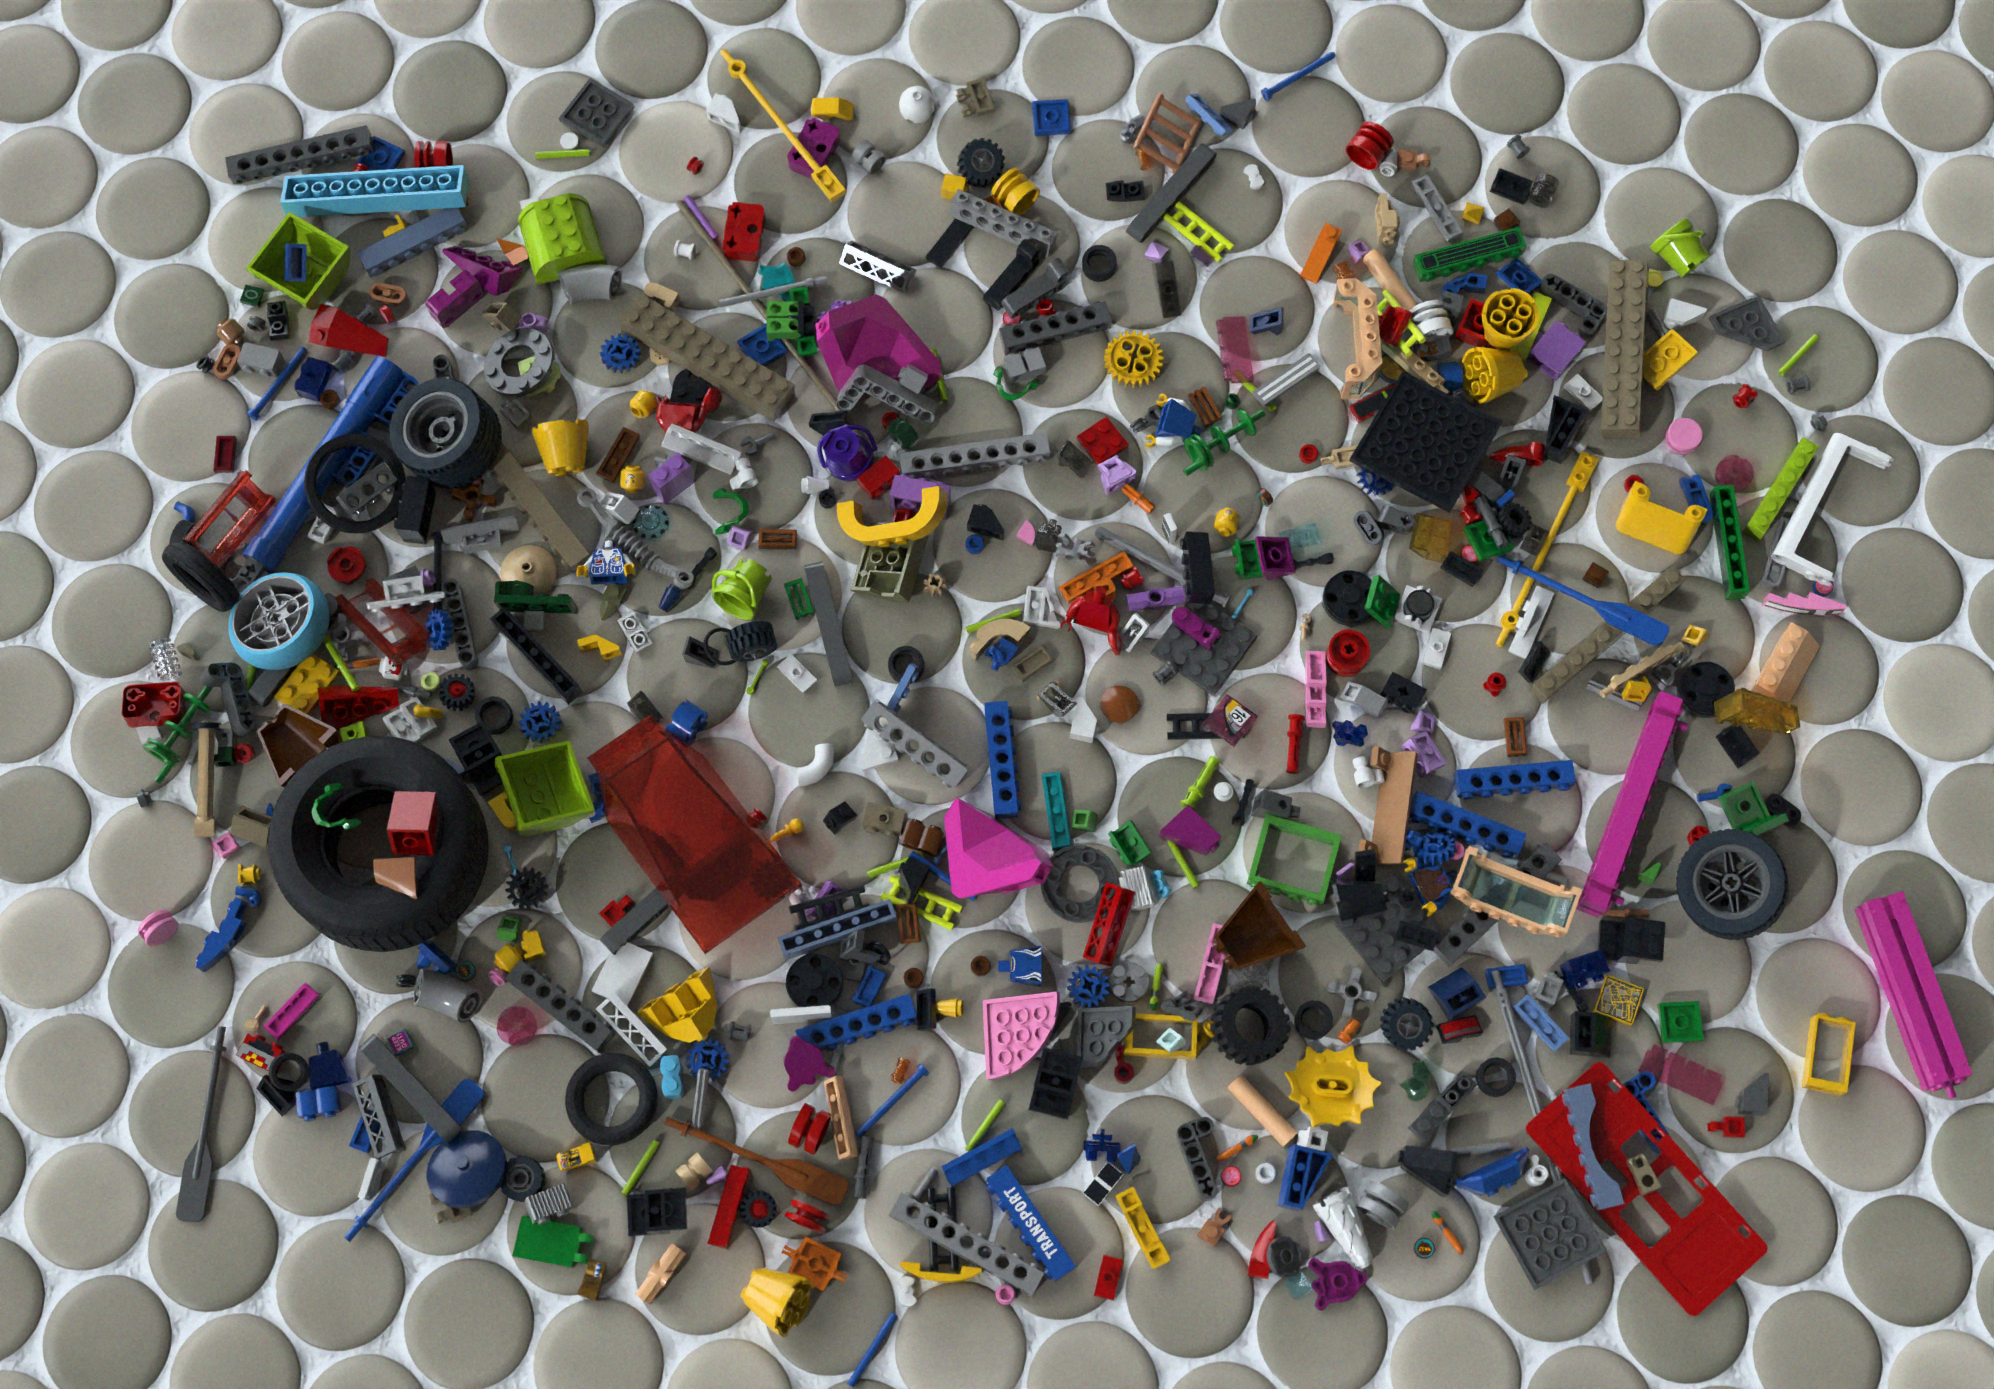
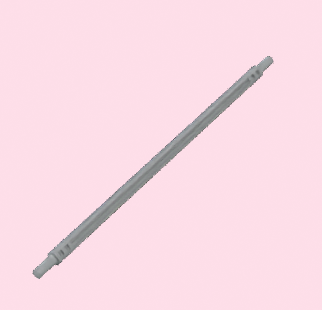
(1527, 1077)

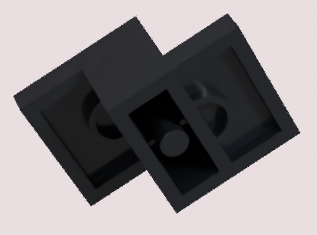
(477, 755)
(1631, 940)
(1055, 1083)
(657, 1212)

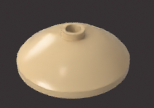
(542, 568)

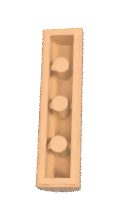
(1388, 279)
(1262, 1110)
(841, 1118)

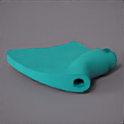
(775, 277)

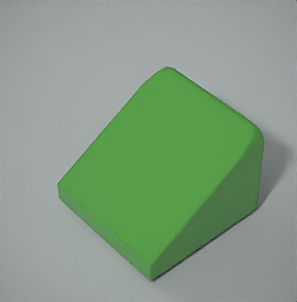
(1084, 820)
(1650, 874)
(509, 929)

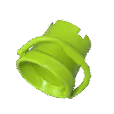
(1681, 247)
(741, 589)

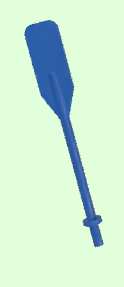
(1613, 613)
(459, 1107)

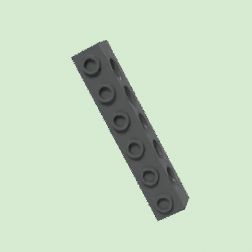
(1049, 335)
(518, 978)

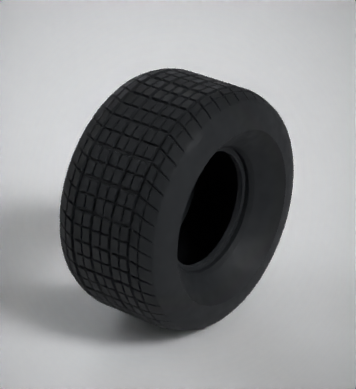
(376, 915)

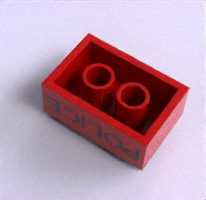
(1471, 326)

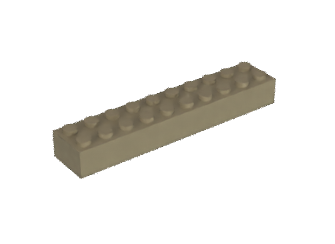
(1625, 349)
(707, 357)

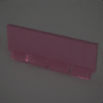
(1234, 349)
(1684, 1078)

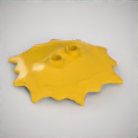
(1332, 1086)

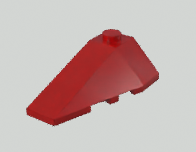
(341, 331)
(343, 707)

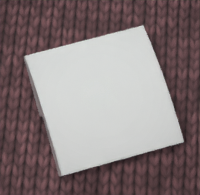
(406, 725)

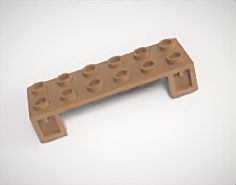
(1392, 805)

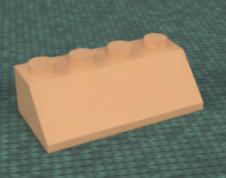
(1787, 664)

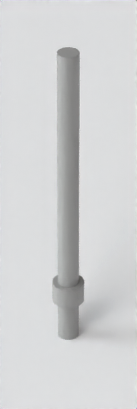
(809, 282)

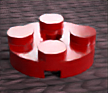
(348, 575)

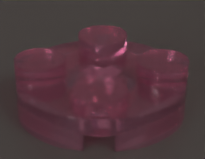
(1744, 470)
(505, 1025)

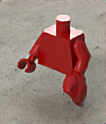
(687, 415)
(1099, 613)

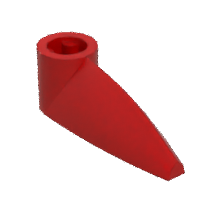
(1532, 453)
(1258, 1261)

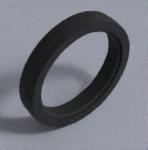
(317, 505)

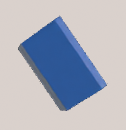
(1519, 276)

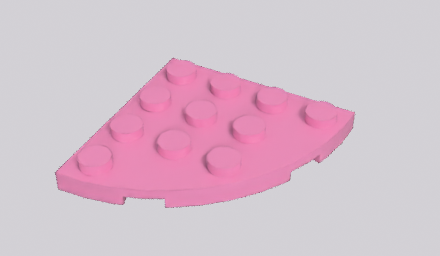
(1017, 1030)

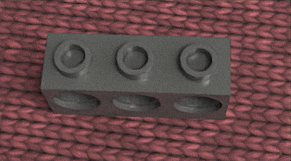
(370, 480)

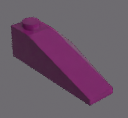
(492, 275)

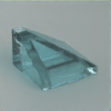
(1298, 1285)

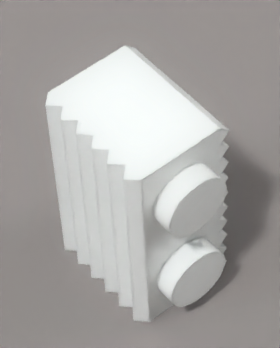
(1137, 881)

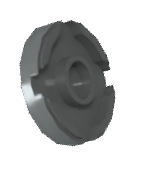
(1284, 1257)

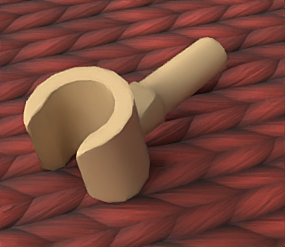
(253, 1025)

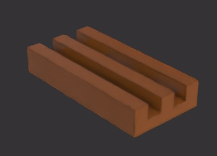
(1197, 393)
(777, 539)
(1516, 752)
(916, 923)

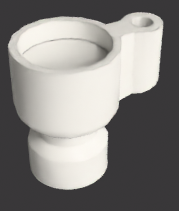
(746, 476)
(1365, 776)
(1536, 1174)

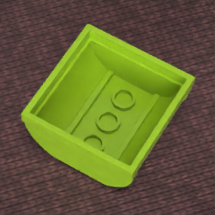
(559, 236)
(325, 262)
(544, 788)

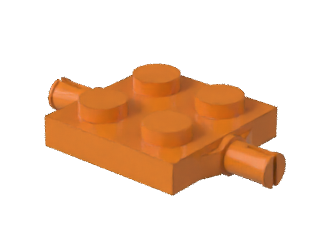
(815, 1263)

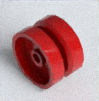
(1347, 642)
(809, 1128)

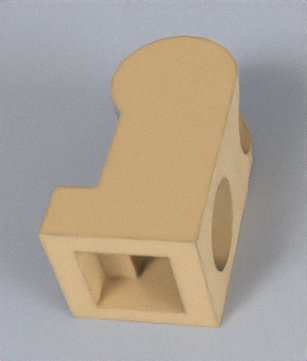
(662, 295)

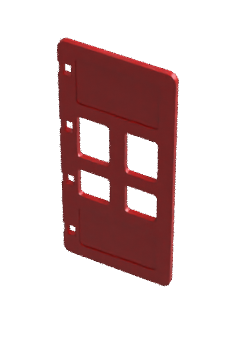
(1700, 1251)

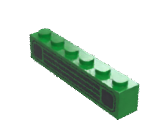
(1469, 254)
(1729, 542)

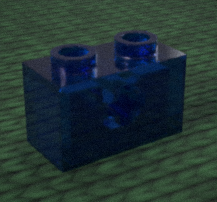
(313, 378)
(1593, 963)

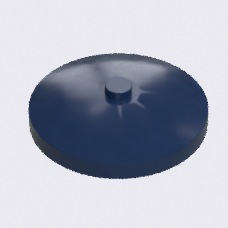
(466, 1169)

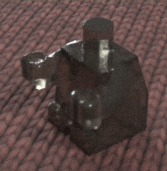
(1048, 536)

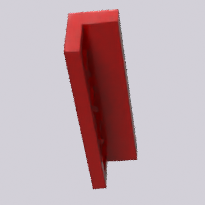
(1112, 925)
(729, 1206)

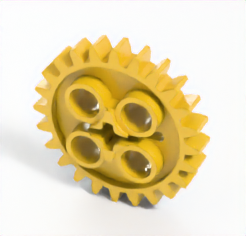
(1150, 363)

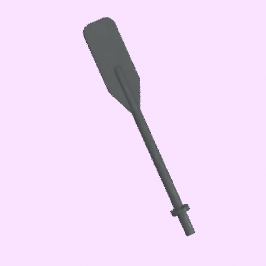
(199, 1163)

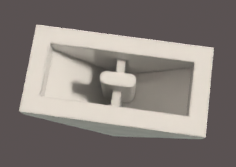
(1134, 632)

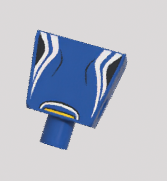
(1024, 966)

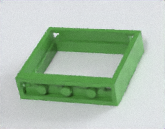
(1303, 831)

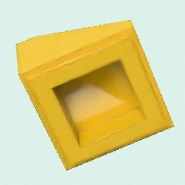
(1473, 212)
(1695, 635)

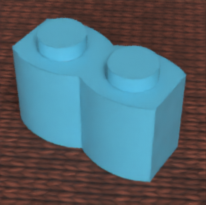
(672, 1071)

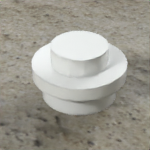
(1223, 791)

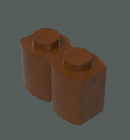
(921, 838)

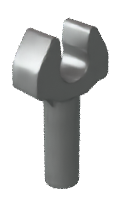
(756, 443)

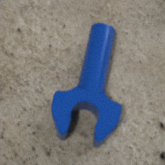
(1713, 795)

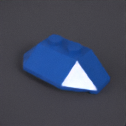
(1494, 1175)

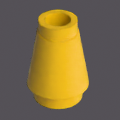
(950, 1007)

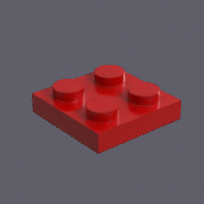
(1102, 441)

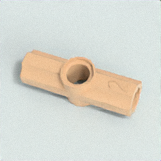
(660, 1274)

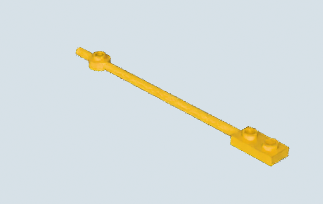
(822, 176)
(1577, 481)

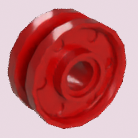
(807, 1216)

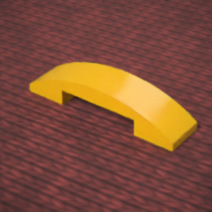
(1142, 1228)
(966, 1273)

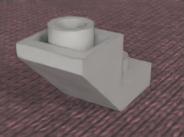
(1365, 698)

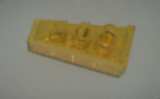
(1757, 712)

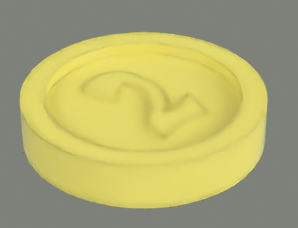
(1655, 279)

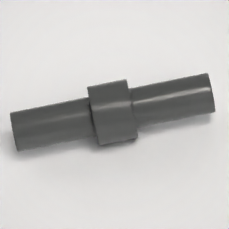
(413, 691)

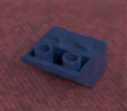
(1457, 993)

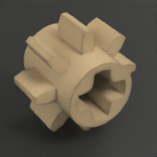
(938, 581)

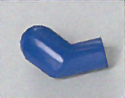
(187, 511)

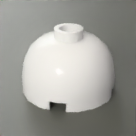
(917, 104)

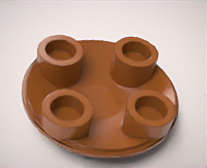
(1119, 704)

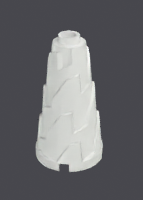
(1343, 1221)

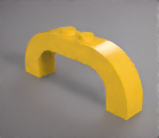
(923, 523)

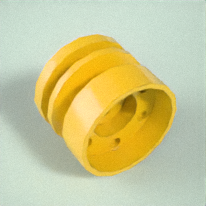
(1015, 191)

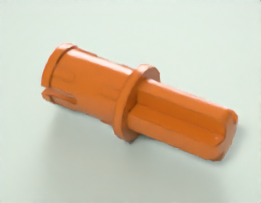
(1138, 498)

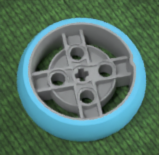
(282, 622)

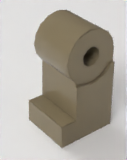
(1643, 1174)

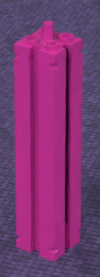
(1913, 993)

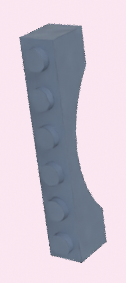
(1604, 1189)

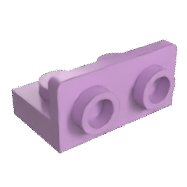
(1428, 756)

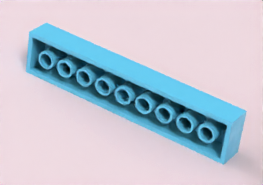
(375, 191)

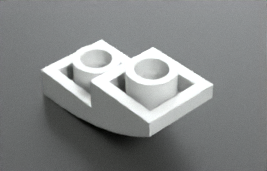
(634, 632)

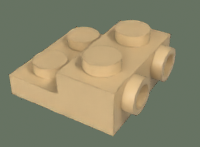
(1386, 220)

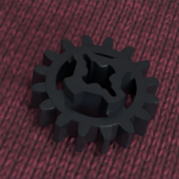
(519, 885)

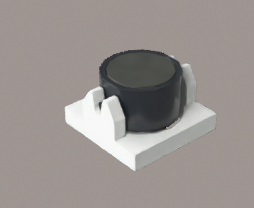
(1418, 606)

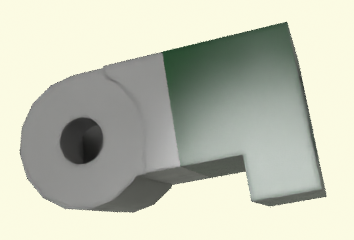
(226, 748)

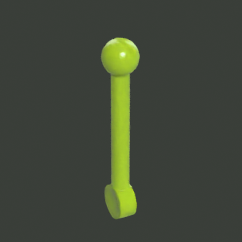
(750, 690)

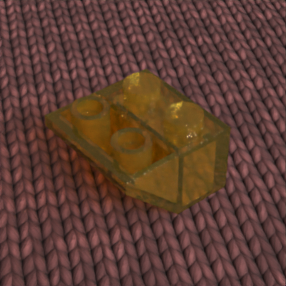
(1431, 537)

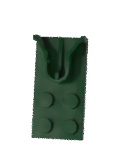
(521, 599)

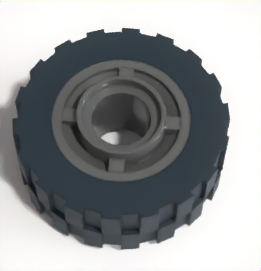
(534, 1178)

